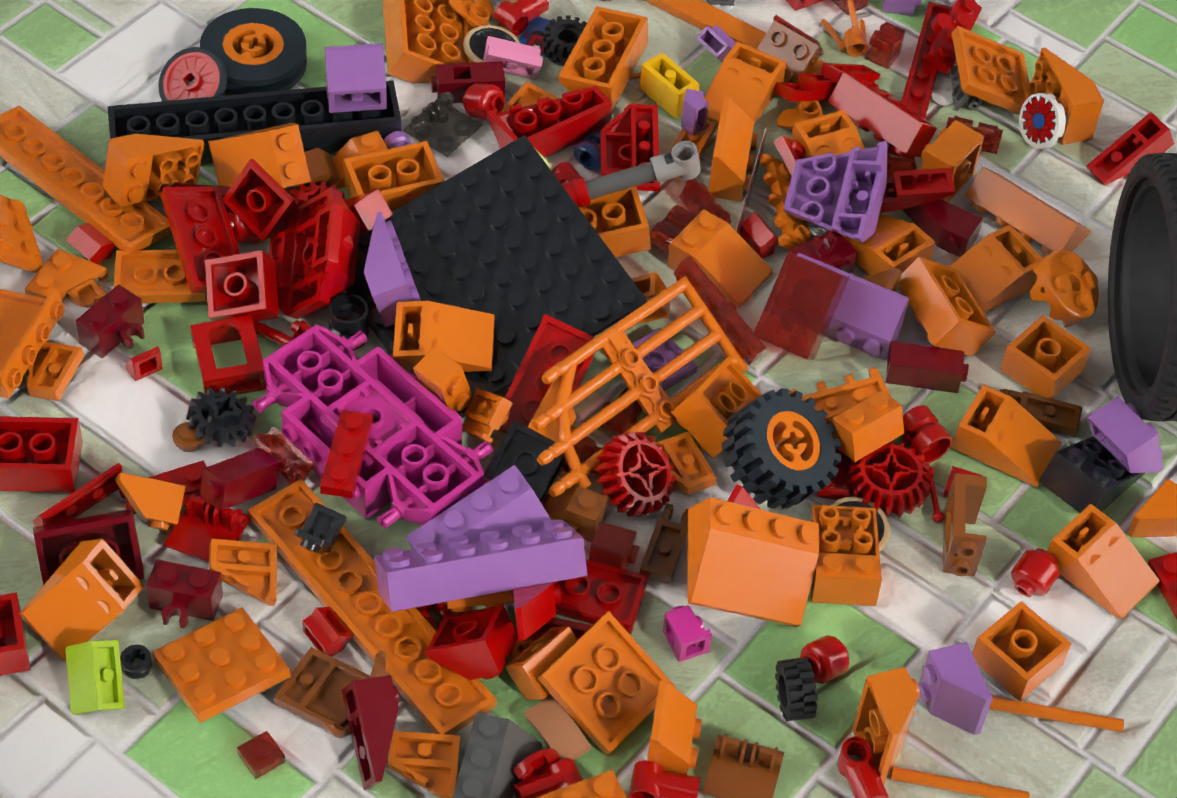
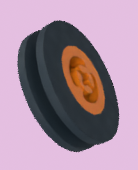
(253, 34)

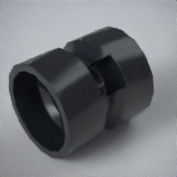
(348, 315)

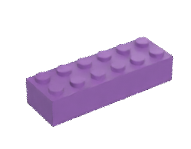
(479, 565)

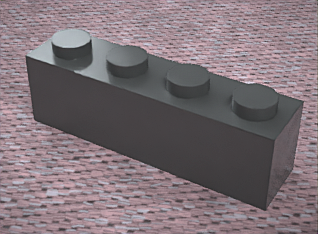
(491, 755)

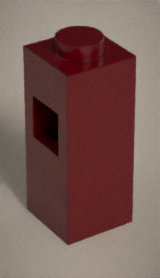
(460, 76)
(926, 367)
(239, 478)

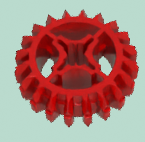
(642, 457)
(906, 471)

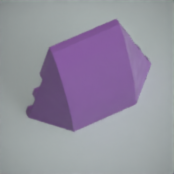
(840, 190)

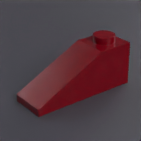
(947, 225)
(372, 716)

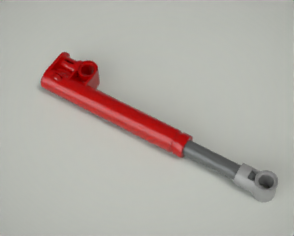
(680, 162)

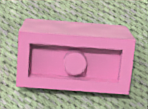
(516, 57)

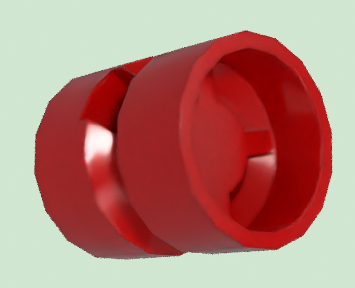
(925, 434)

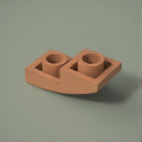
(557, 729)

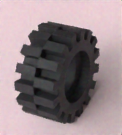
(558, 30)
(796, 689)

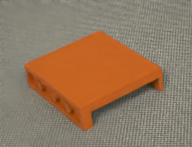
(23, 330)

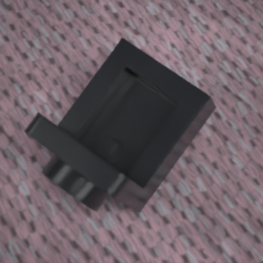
(321, 529)

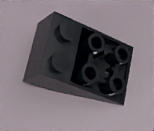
(1087, 475)

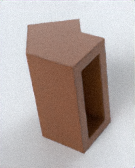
(321, 167)

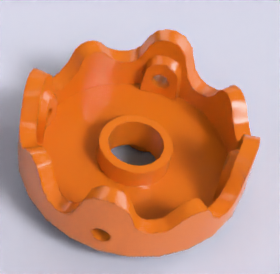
(1066, 286)

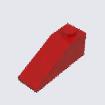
(1144, 138)
(535, 607)

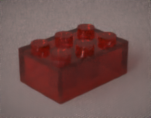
(801, 306)

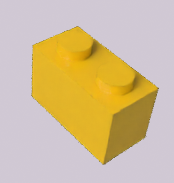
(666, 83)

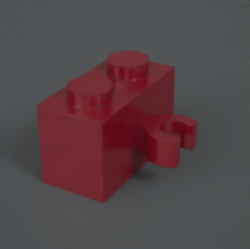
(829, 249)
(111, 322)
(184, 591)

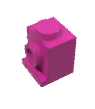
(686, 633)

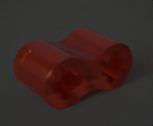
(669, 228)

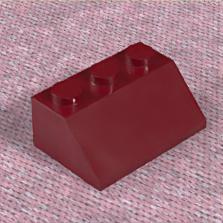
(58, 540)

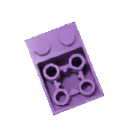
(388, 271)

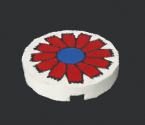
(1042, 120)

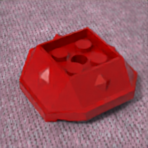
(315, 253)

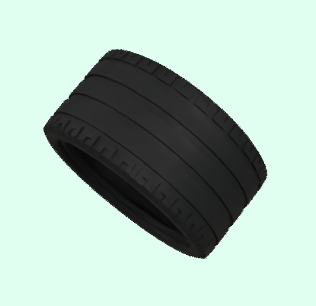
(1145, 288)

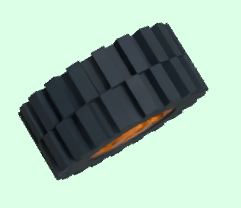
(786, 473)

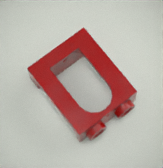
(239, 378)

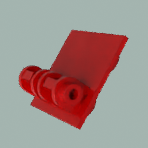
(202, 523)

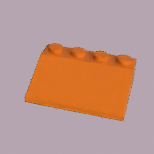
(422, 36)
(750, 561)

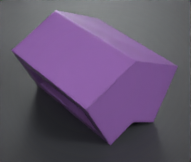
(716, 41)
(694, 112)

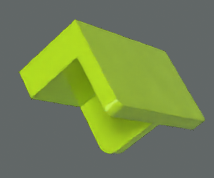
(95, 676)

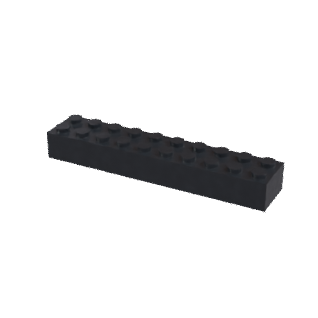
(243, 113)

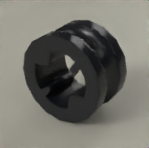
(143, 667)

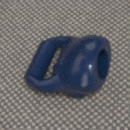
(588, 151)

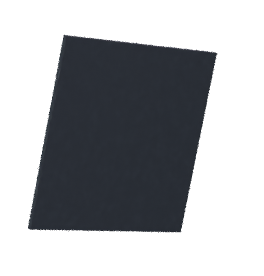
(510, 247)

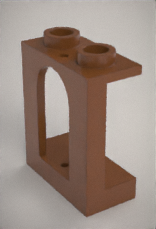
(961, 549)

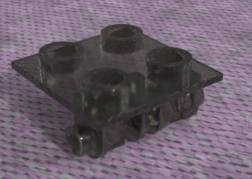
(442, 125)

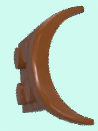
(316, 690)

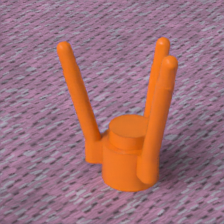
(854, 38)

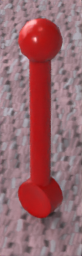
(937, 516)

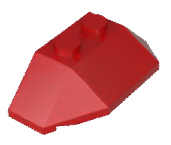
(630, 141)

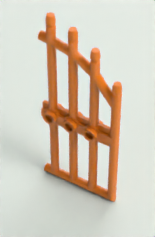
(641, 382)

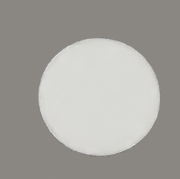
(942, 97)

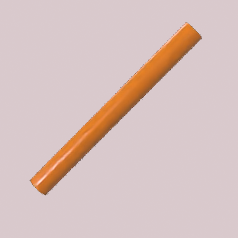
(1057, 714)
(955, 784)

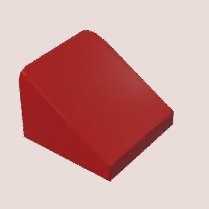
(145, 364)

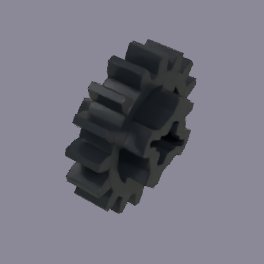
(221, 417)

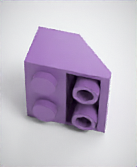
(355, 77)
(1127, 436)

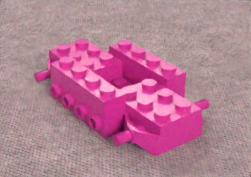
(411, 451)

